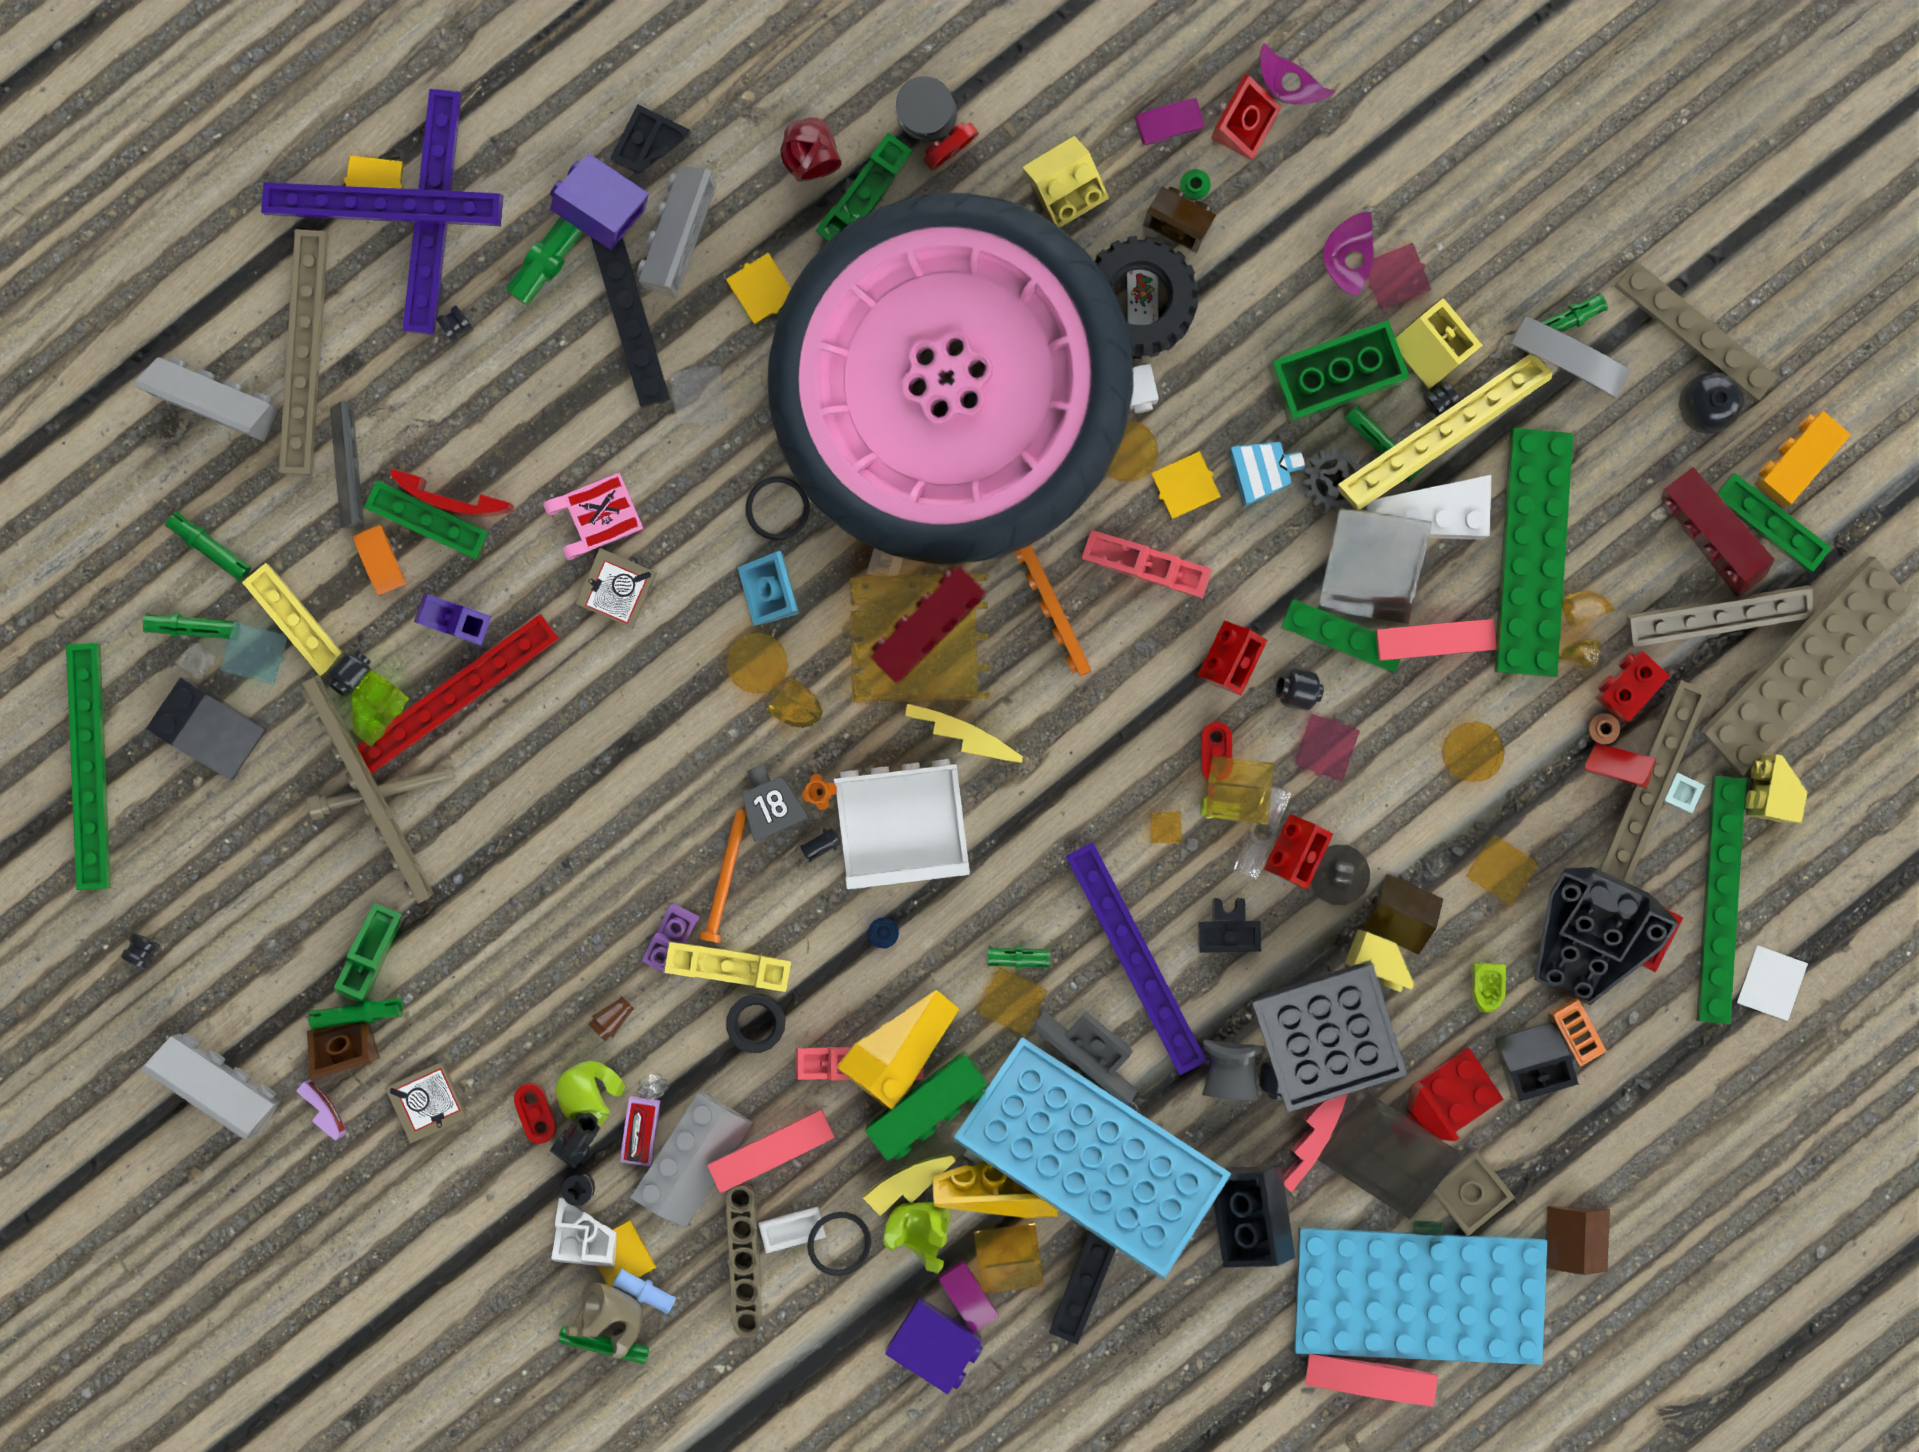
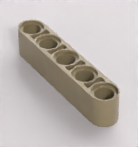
(744, 1274)

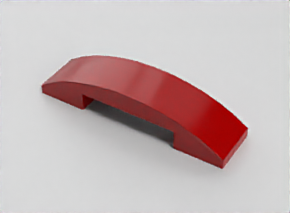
(485, 507)

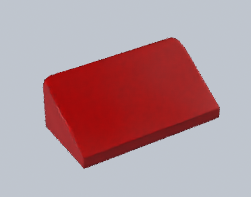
(1620, 765)

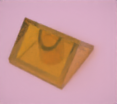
(1239, 790)
(1008, 1258)

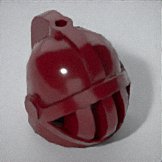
(809, 150)

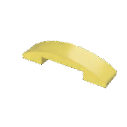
(727, 966)

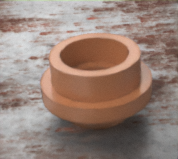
(1597, 735)

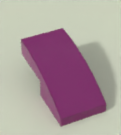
(1169, 121)
(968, 1296)

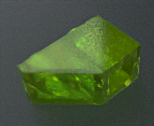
(375, 706)

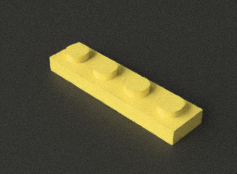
(292, 618)

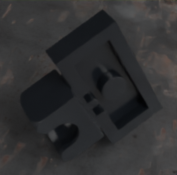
(1229, 930)

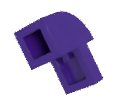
(452, 619)

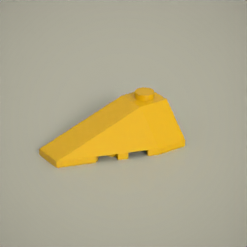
(897, 1051)
(987, 1191)

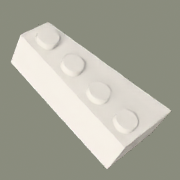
(1455, 508)

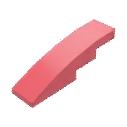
(1146, 564)
(1435, 639)
(822, 1063)
(1322, 1119)
(770, 1151)
(1372, 1379)

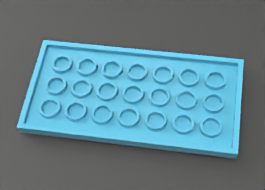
(1092, 1157)
(1420, 1296)

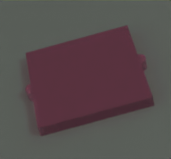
(1397, 276)
(1327, 747)

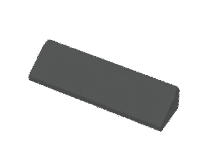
(346, 465)

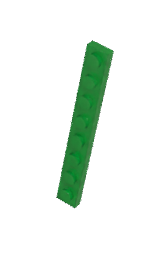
(88, 766)
(1721, 900)

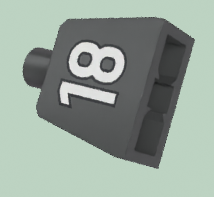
(771, 804)

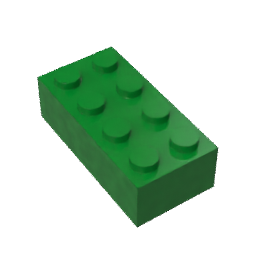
(1338, 371)
(926, 1105)

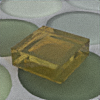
(1165, 827)

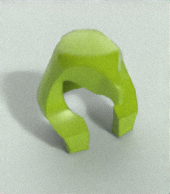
(578, 1091)
(920, 1229)

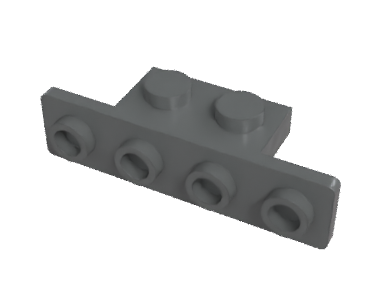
(1091, 1049)

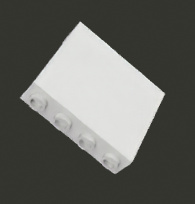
(902, 824)

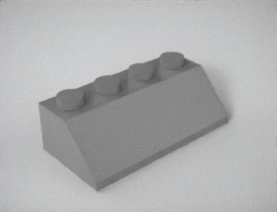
(677, 230)
(208, 398)
(212, 1085)
(680, 1171)

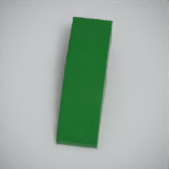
(368, 953)

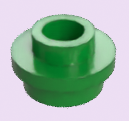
(1191, 193)

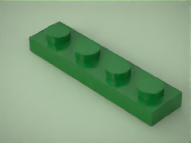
(426, 520)
(1773, 523)
(1335, 634)

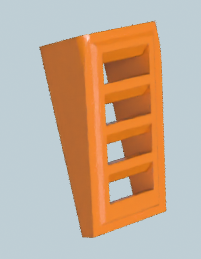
(1565, 1010)

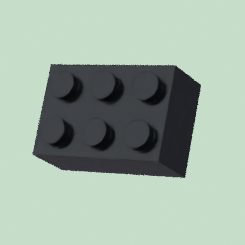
(1254, 1218)

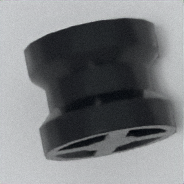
(454, 324)
(1441, 398)
(140, 951)
(582, 1184)

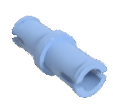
(644, 1291)

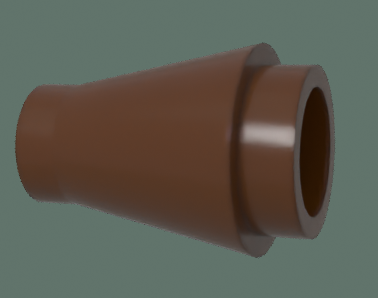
(610, 1019)

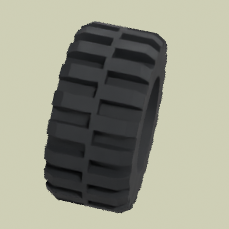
(1176, 277)

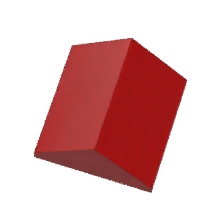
(1246, 118)

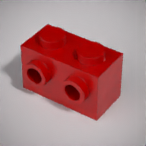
(1229, 657)
(1632, 687)
(1298, 851)

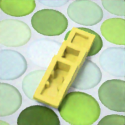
(974, 740)

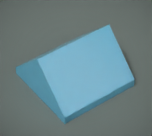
(768, 589)

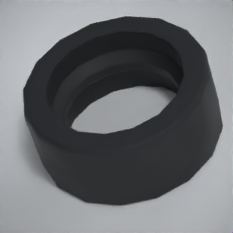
(755, 1046)

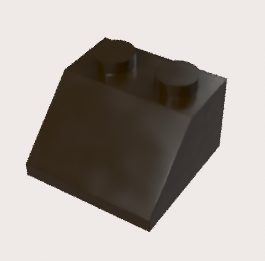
(1179, 218)

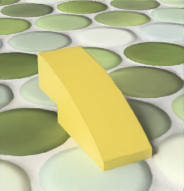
(907, 1181)

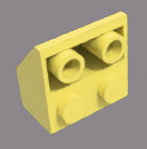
(1066, 181)
(1436, 343)
(1775, 791)
(1385, 958)

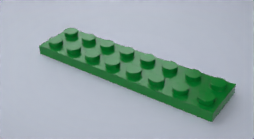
(1533, 552)

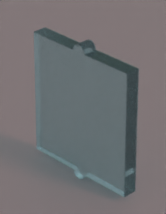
(253, 652)

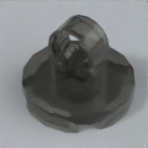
(1341, 875)

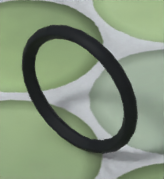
(777, 479)
(836, 1272)

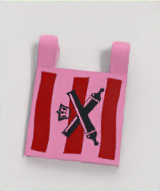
(600, 514)

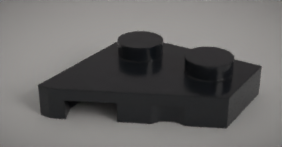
(647, 140)

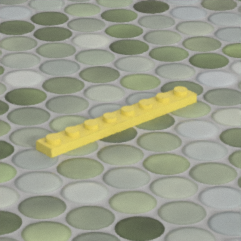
(1444, 431)

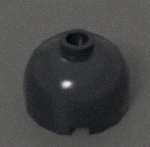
(1711, 402)

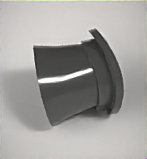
(926, 109)
(1232, 1070)

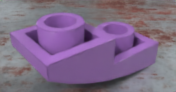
(674, 928)

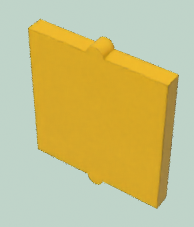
(374, 173)
(760, 288)
(1185, 485)
(630, 1254)

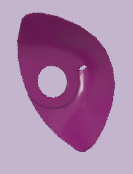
(1274, 69)
(1350, 236)

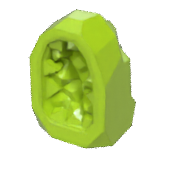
(1488, 985)

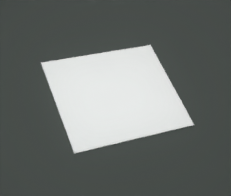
(1772, 983)

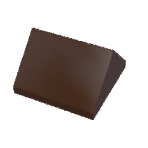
(340, 1048)
(1577, 1239)

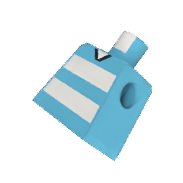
(1263, 469)

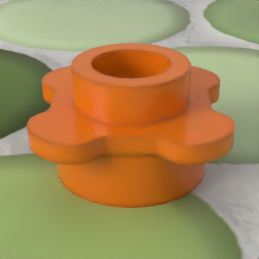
(810, 793)

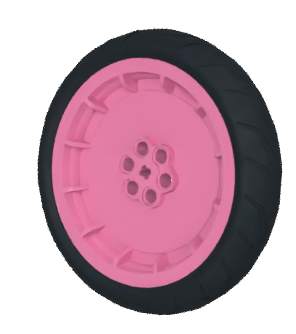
(1044, 410)

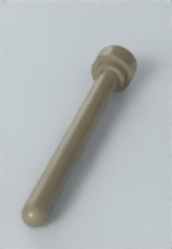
(320, 805)

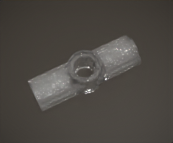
(1253, 851)

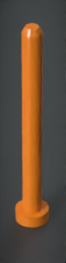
(725, 876)

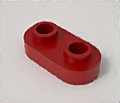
(959, 138)
(1211, 749)
(532, 1113)

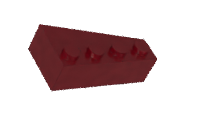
(1717, 532)
(928, 625)

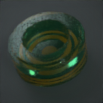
(1428, 1227)

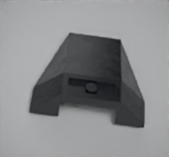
(1598, 933)

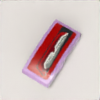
(328, 1117)
(640, 1131)

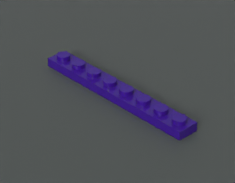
(382, 204)
(430, 238)
(1136, 958)

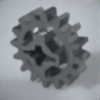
(1322, 477)

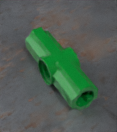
(544, 261)

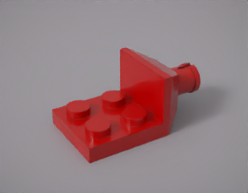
(1452, 1096)

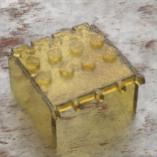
(942, 676)

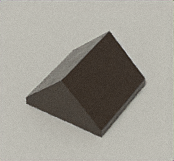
(1404, 914)

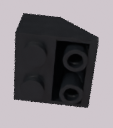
(1535, 1062)

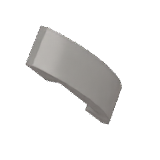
(1570, 356)

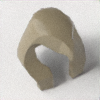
(604, 1306)

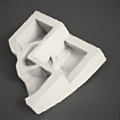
(582, 1239)

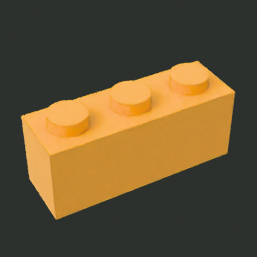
(1801, 458)

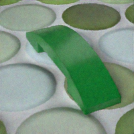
(868, 187)

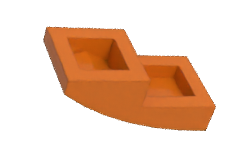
(379, 559)

